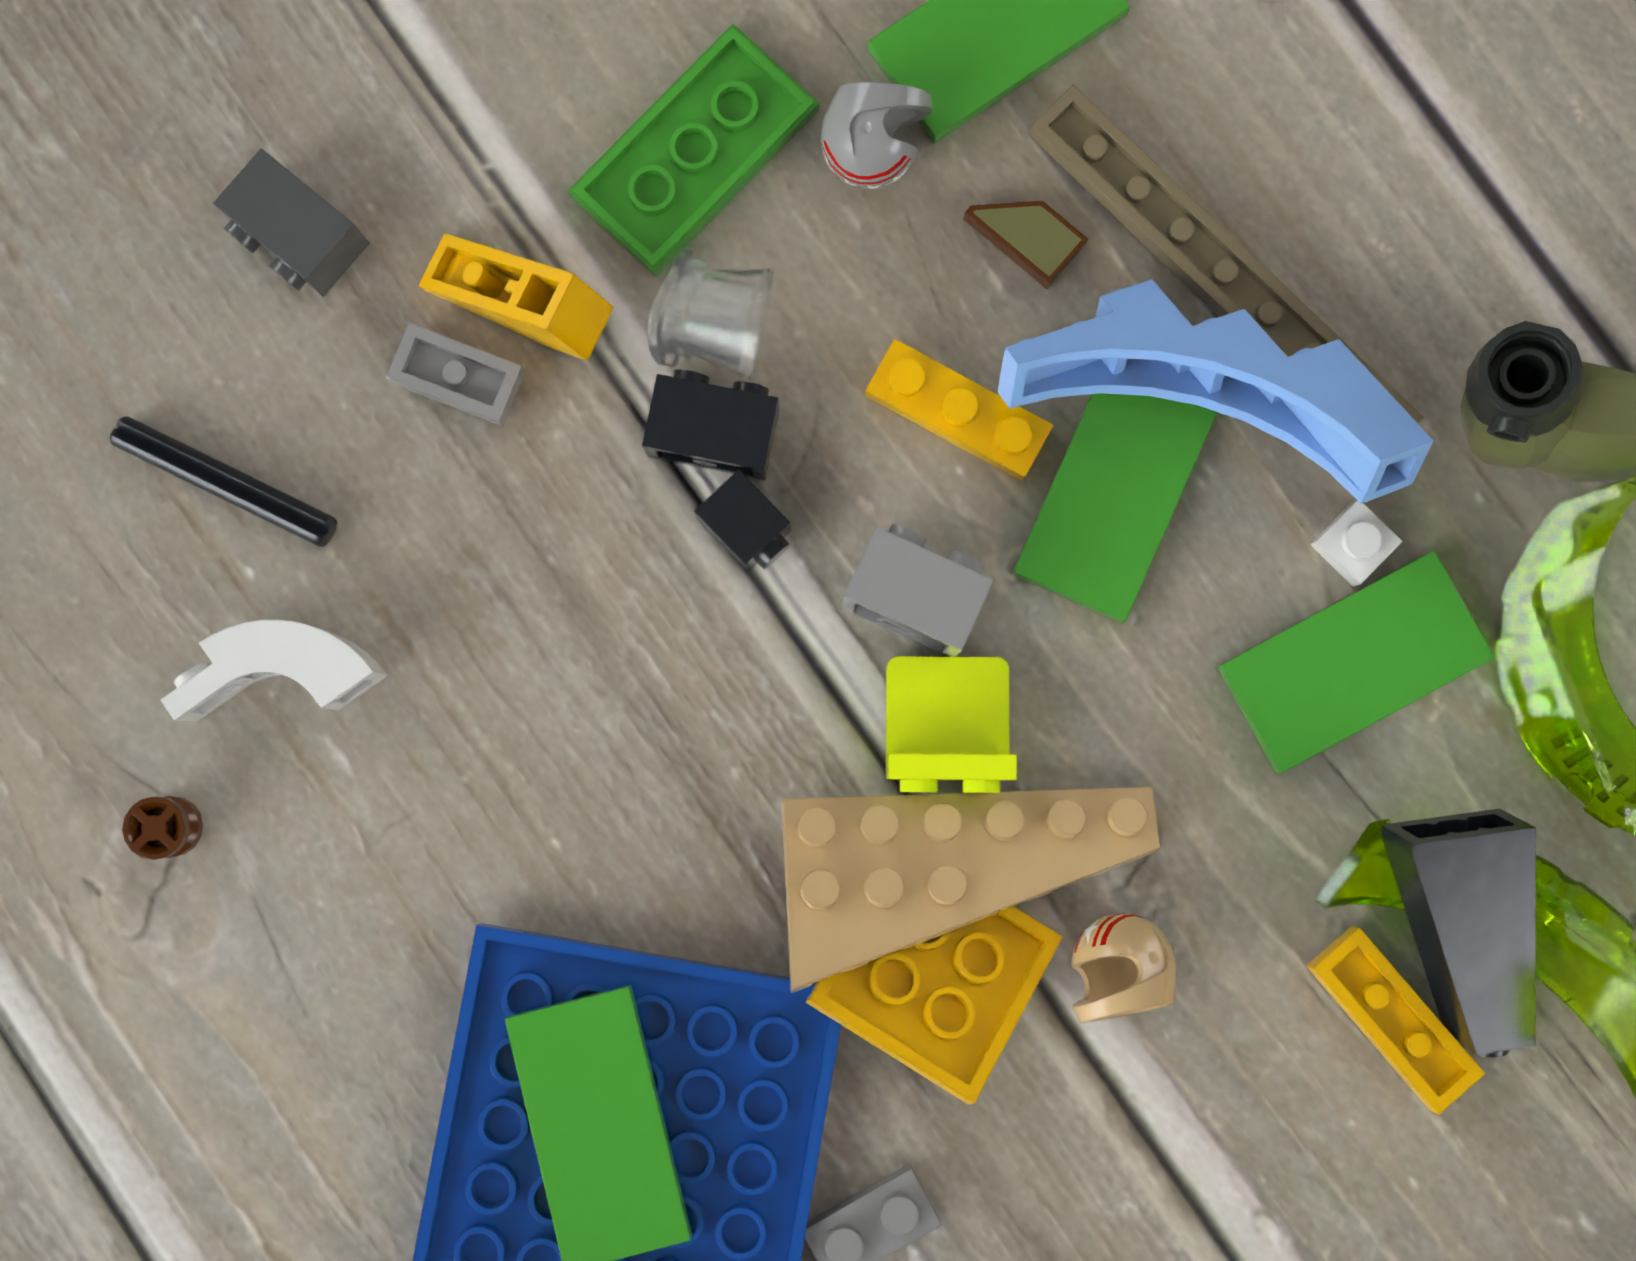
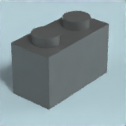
(291, 222)

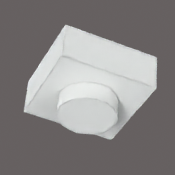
(1356, 543)

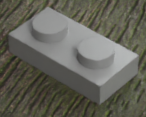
(456, 374)
(874, 1221)

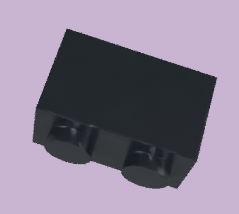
(711, 424)

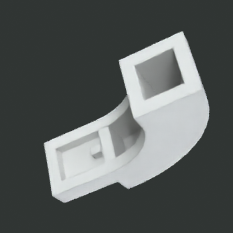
(242, 654)

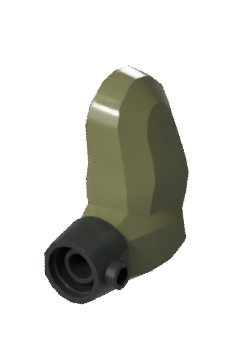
(1548, 410)

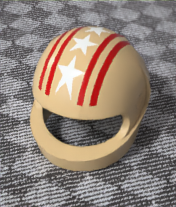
(1124, 968)

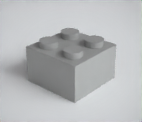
(917, 590)

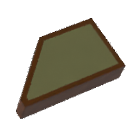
(1029, 235)

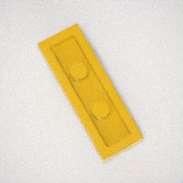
(958, 410)
(1395, 1019)

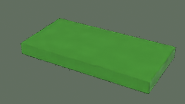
(983, 49)
(694, 150)
(1113, 500)
(1355, 662)
(598, 1127)

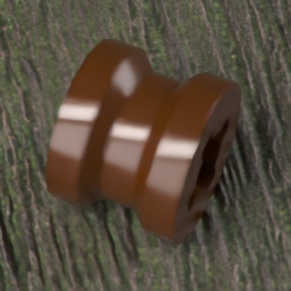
(148, 827)

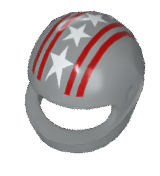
(860, 131)

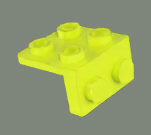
(948, 723)

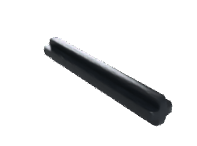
(223, 481)

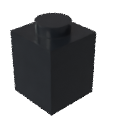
(745, 522)

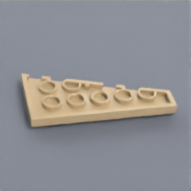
(917, 866)

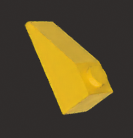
(518, 295)

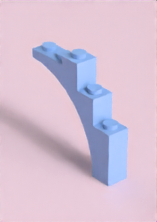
(1311, 400)

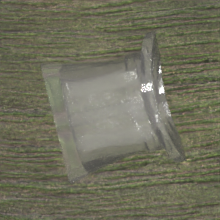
(710, 315)

